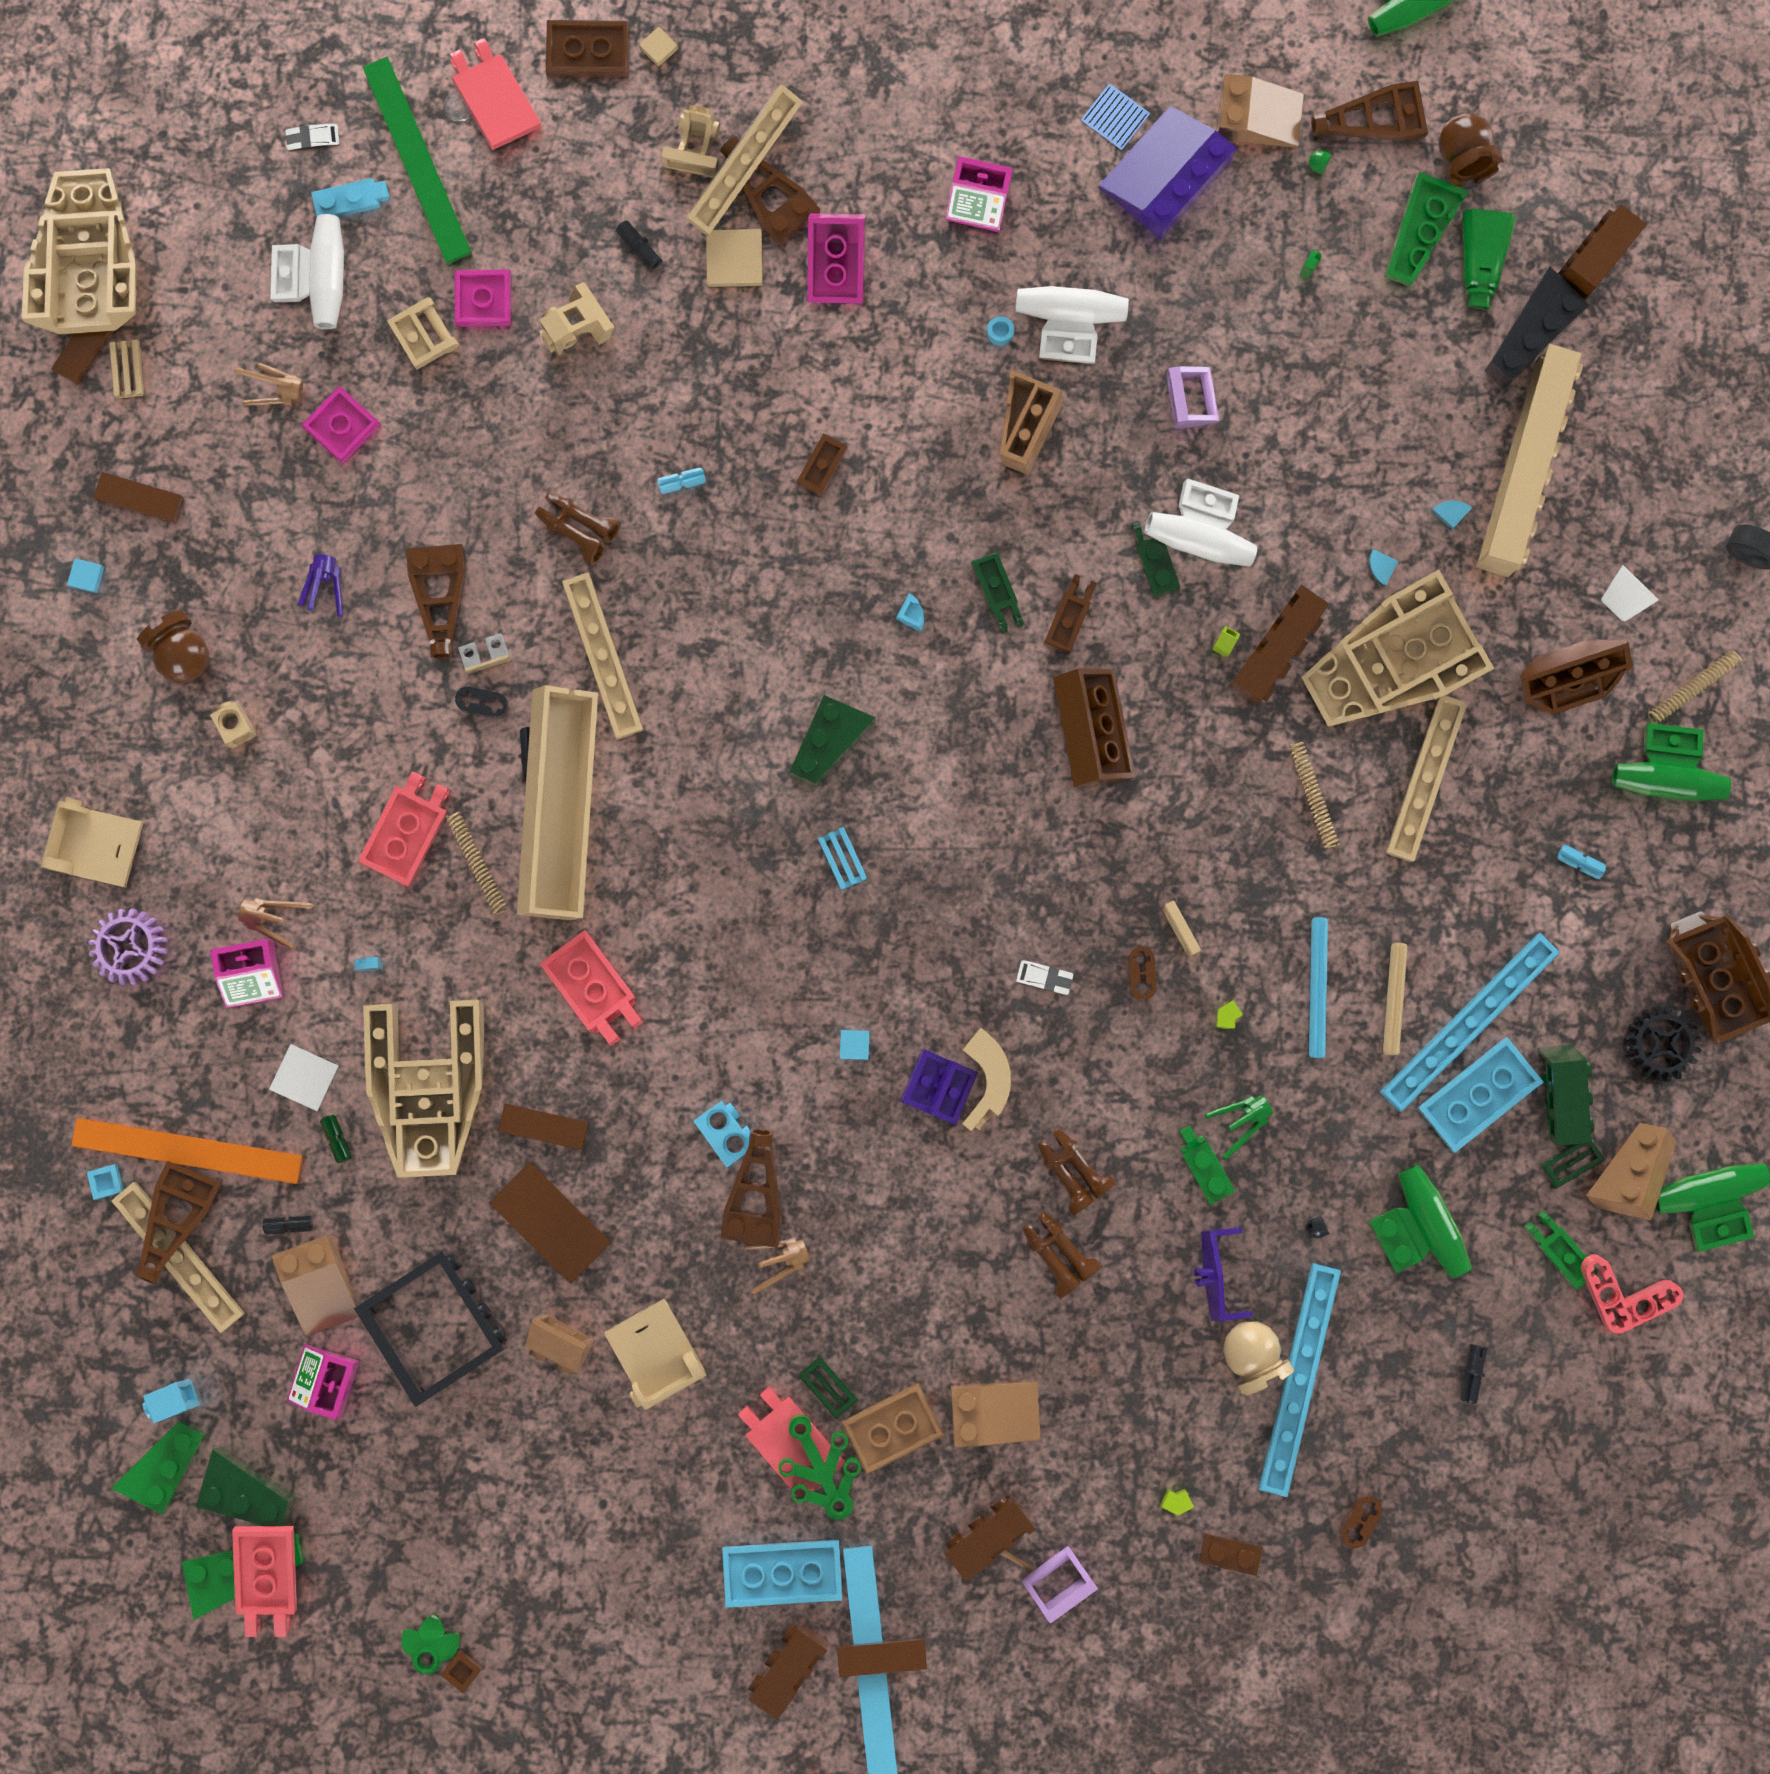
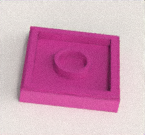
(482, 298)
(341, 425)

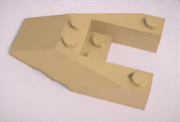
(424, 1103)

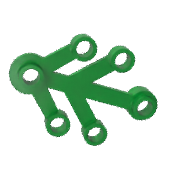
(822, 1471)

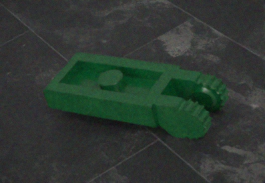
(1155, 563)
(997, 589)

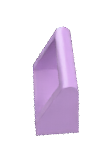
(1178, 401)
(1067, 1598)

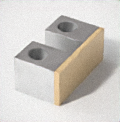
(474, 663)

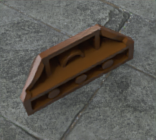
(1575, 674)

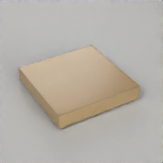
(734, 258)

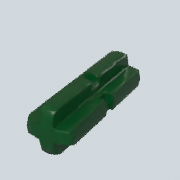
(333, 1133)

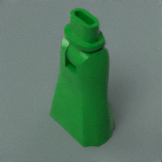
(1485, 249)

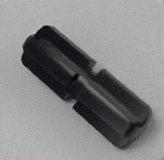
(280, 1225)

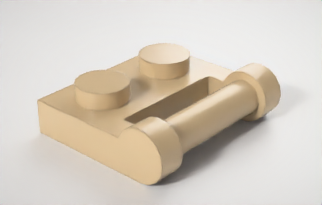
(414, 337)

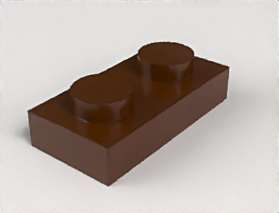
(822, 465)
(1230, 1554)

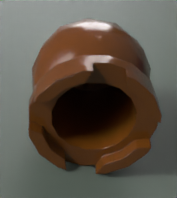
(1469, 149)
(176, 650)

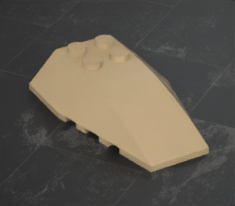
(81, 259)
(1399, 656)

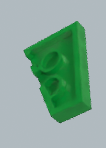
(162, 1468)

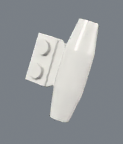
(312, 272)
(1070, 317)
(1203, 526)

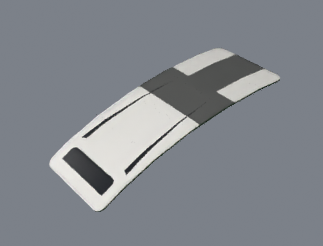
(312, 136)
(1044, 977)

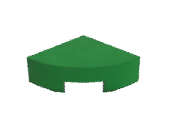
(1310, 264)

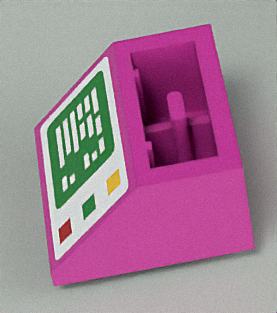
(979, 194)
(247, 973)
(323, 1382)

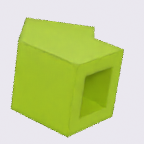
(1226, 641)
(1227, 1015)
(1176, 1502)

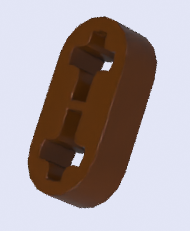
(1149, 973)
(1367, 1524)

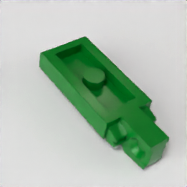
(1205, 1166)

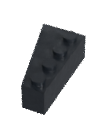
(1541, 321)

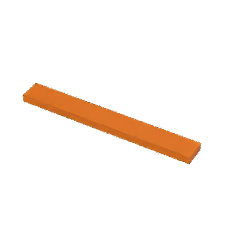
(187, 1150)

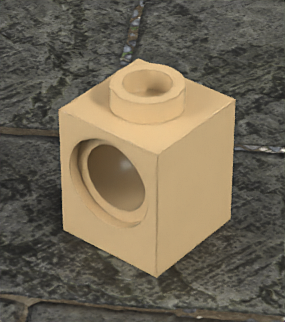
(237, 735)

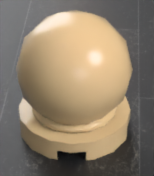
(1254, 1354)

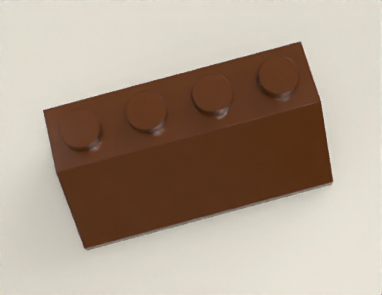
(1093, 727)

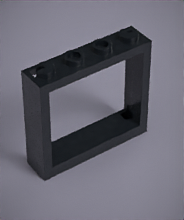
(391, 1352)

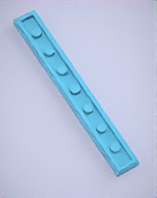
(1469, 1022)
(1298, 1386)
(874, 1687)

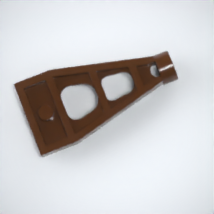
(1407, 109)
(790, 215)
(430, 562)
(187, 1186)
(752, 1226)

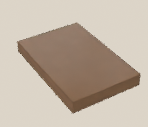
(892, 1428)

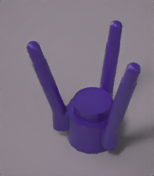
(321, 570)

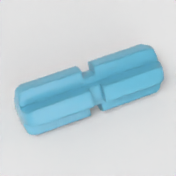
(687, 479)
(1576, 859)

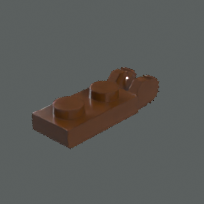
(1069, 618)

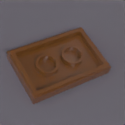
(587, 48)

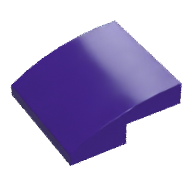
(939, 1086)

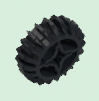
(1679, 1028)

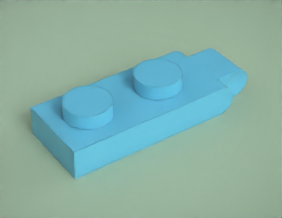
(350, 198)

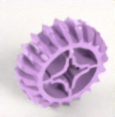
(134, 938)

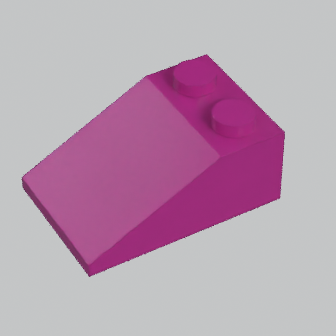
(836, 257)

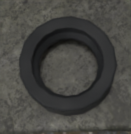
(1750, 546)

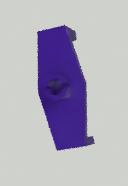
(1213, 1276)

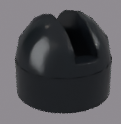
(1316, 1227)

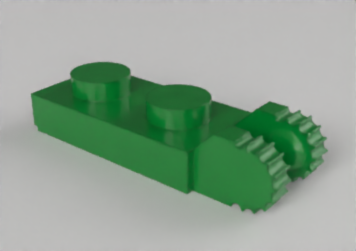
(1560, 1250)

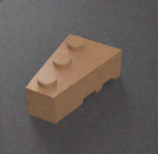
(1028, 420)
(1636, 1173)

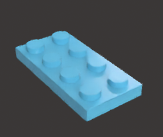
(1480, 1095)
(782, 1573)

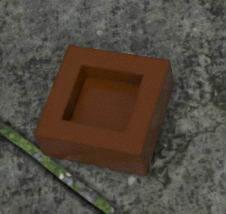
(461, 1671)

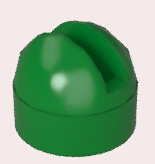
(1319, 160)

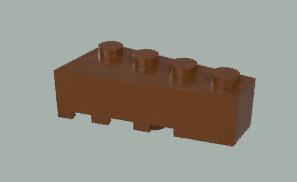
(1279, 645)

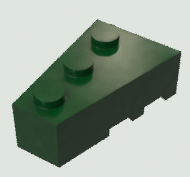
(829, 738)
(1567, 1095)
(242, 1493)

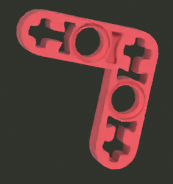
(1626, 1306)

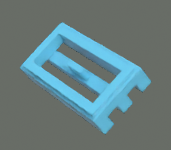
(833, 837)

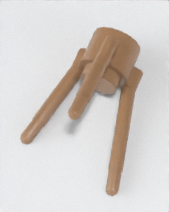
(288, 386)
(254, 914)
(794, 1254)

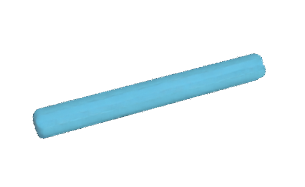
(1318, 987)

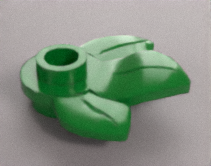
(432, 1641)

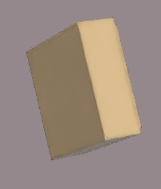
(658, 46)

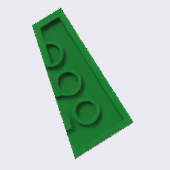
(1425, 217)
(212, 1579)

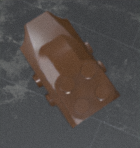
(1722, 974)

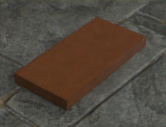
(550, 1222)

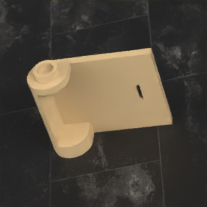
(89, 842)
(656, 1358)

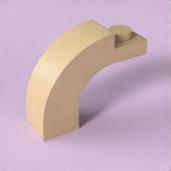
(996, 1069)

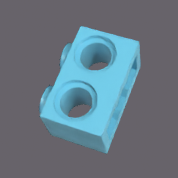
(719, 1137)
(170, 1401)

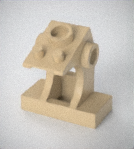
(700, 123)
(561, 334)

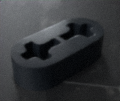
(483, 696)

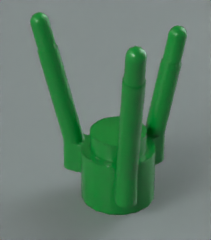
(1256, 1111)

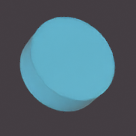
(1000, 331)

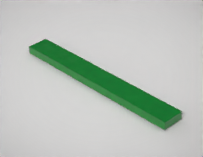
(417, 160)

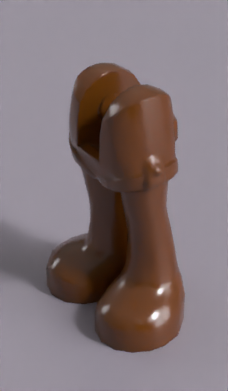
(591, 546)
(1079, 1196)
(1065, 1279)

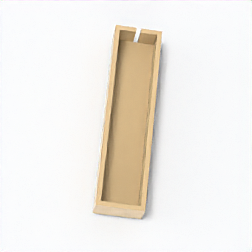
(1529, 461)
(557, 803)

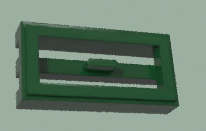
(1551, 1173)
(812, 1368)

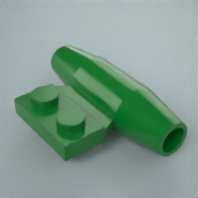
(1402, 14)
(1672, 767)
(1714, 1201)
(1421, 1227)

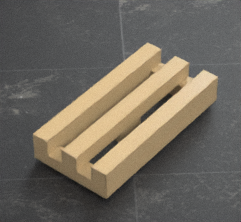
(114, 351)
(1181, 928)

